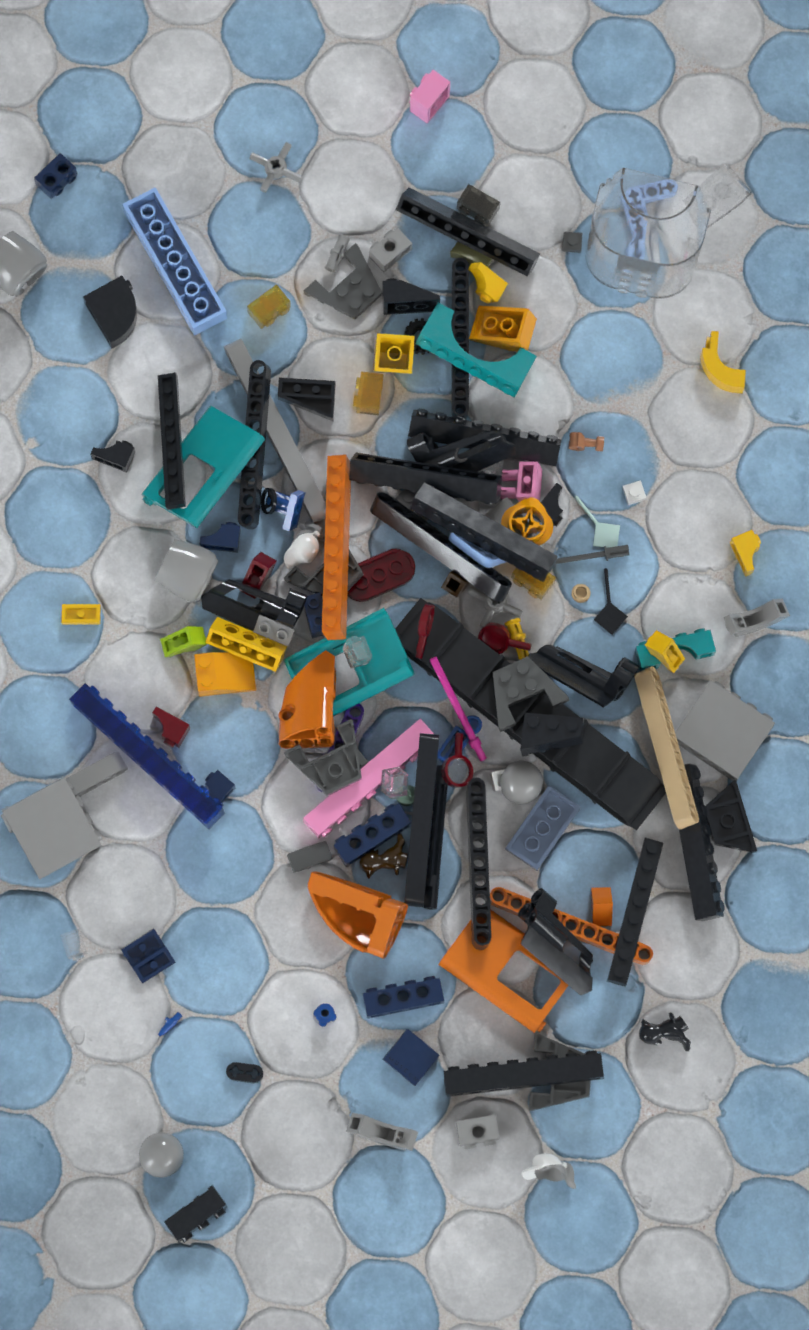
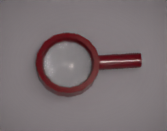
(457, 769)

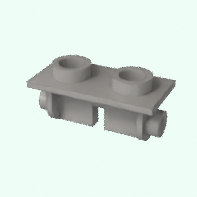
(274, 630)

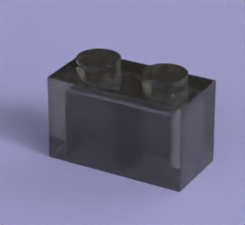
(478, 205)

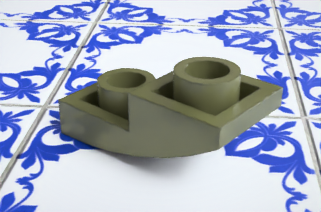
(472, 256)

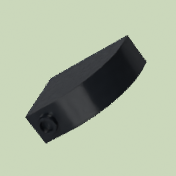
(113, 310)

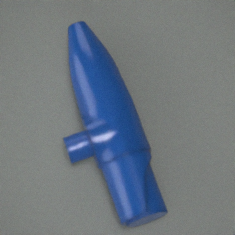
(170, 1023)

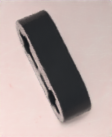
(246, 1068)

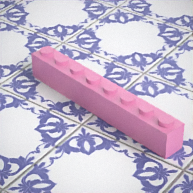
(349, 799)

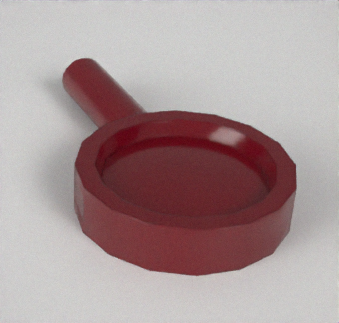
(424, 628)
(499, 638)

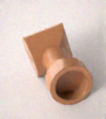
(579, 442)

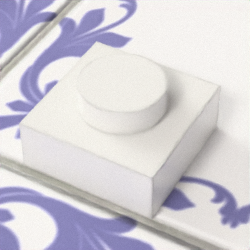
(634, 492)
(495, 779)

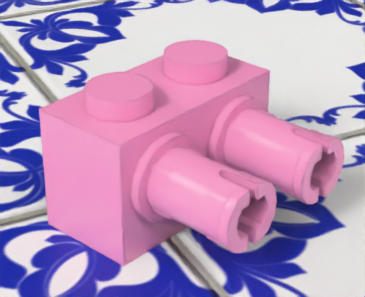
(528, 481)

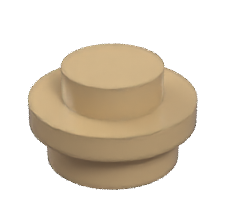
(580, 593)

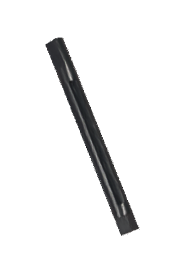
(436, 841)

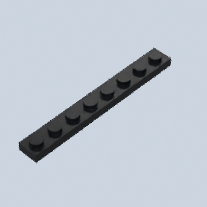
(171, 441)
(635, 912)

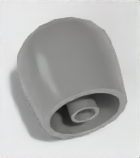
(19, 263)
(187, 570)

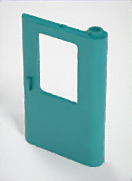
(219, 443)
(385, 669)

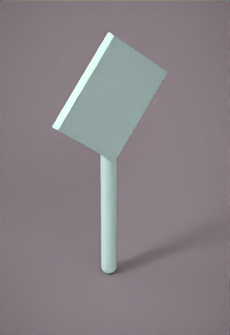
(605, 534)

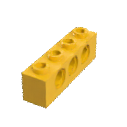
(246, 644)

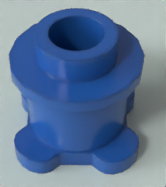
(324, 1020)

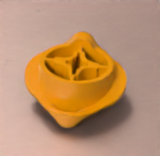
(532, 507)

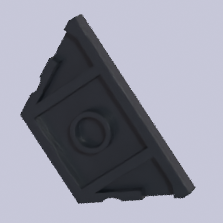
(729, 820)

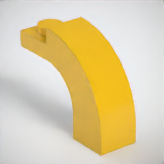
(720, 375)

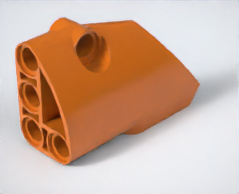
(308, 706)

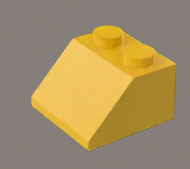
(393, 353)

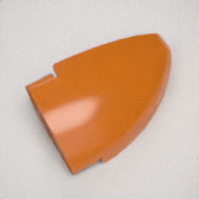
(357, 913)

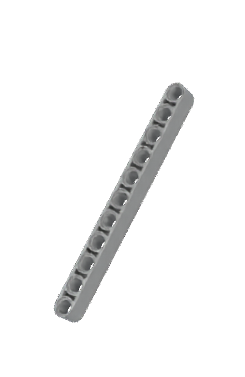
(280, 437)

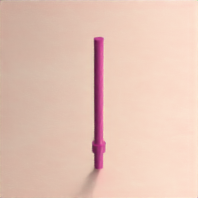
(474, 741)

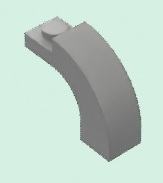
(756, 619)
(381, 1132)

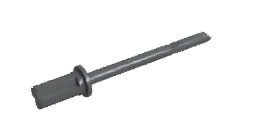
(608, 553)

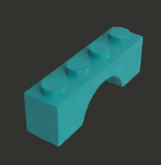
(698, 644)

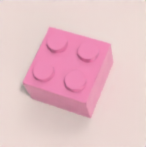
(429, 95)

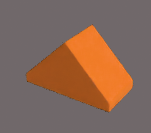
(601, 906)

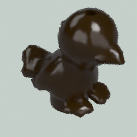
(391, 859)

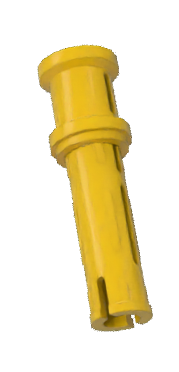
(517, 634)

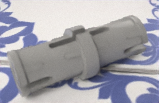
(337, 253)

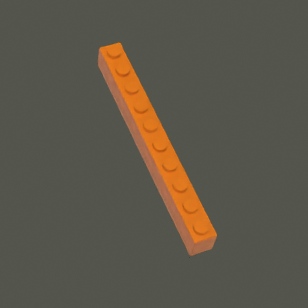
(336, 548)

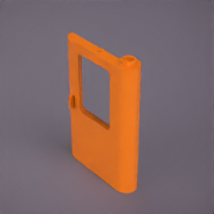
(481, 967)

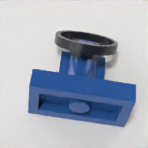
(284, 504)

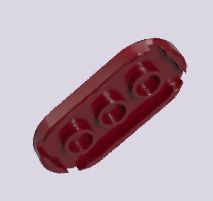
(383, 574)

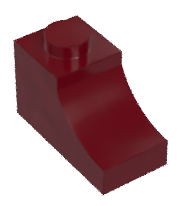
(259, 572)
(173, 728)

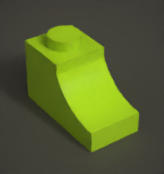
(185, 640)

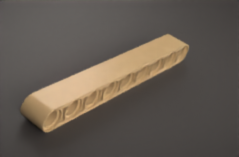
(666, 748)

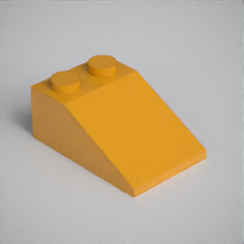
(503, 327)
(223, 674)

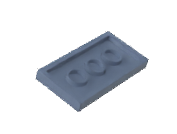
(542, 828)

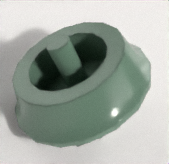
(409, 799)

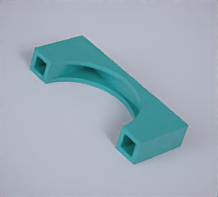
(503, 375)

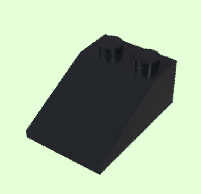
(406, 298)

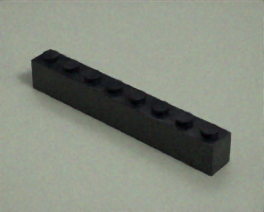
(467, 231)
(448, 429)
(412, 475)
(483, 532)
(699, 858)
(523, 1074)

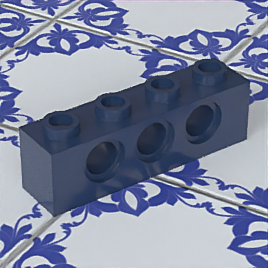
(350, 855)
(375, 1009)

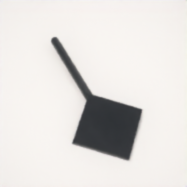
(610, 616)

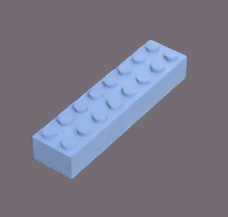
(174, 261)

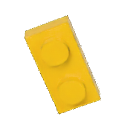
(81, 614)

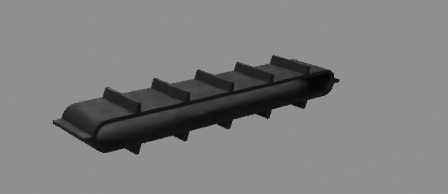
(594, 767)

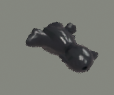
(670, 1029)

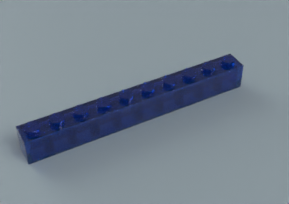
(147, 756)

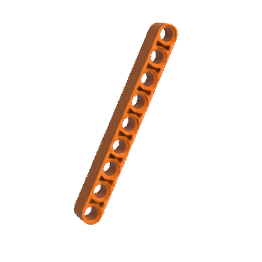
(581, 925)

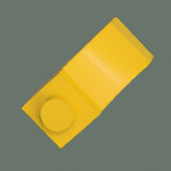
(488, 283)
(744, 547)
(665, 650)

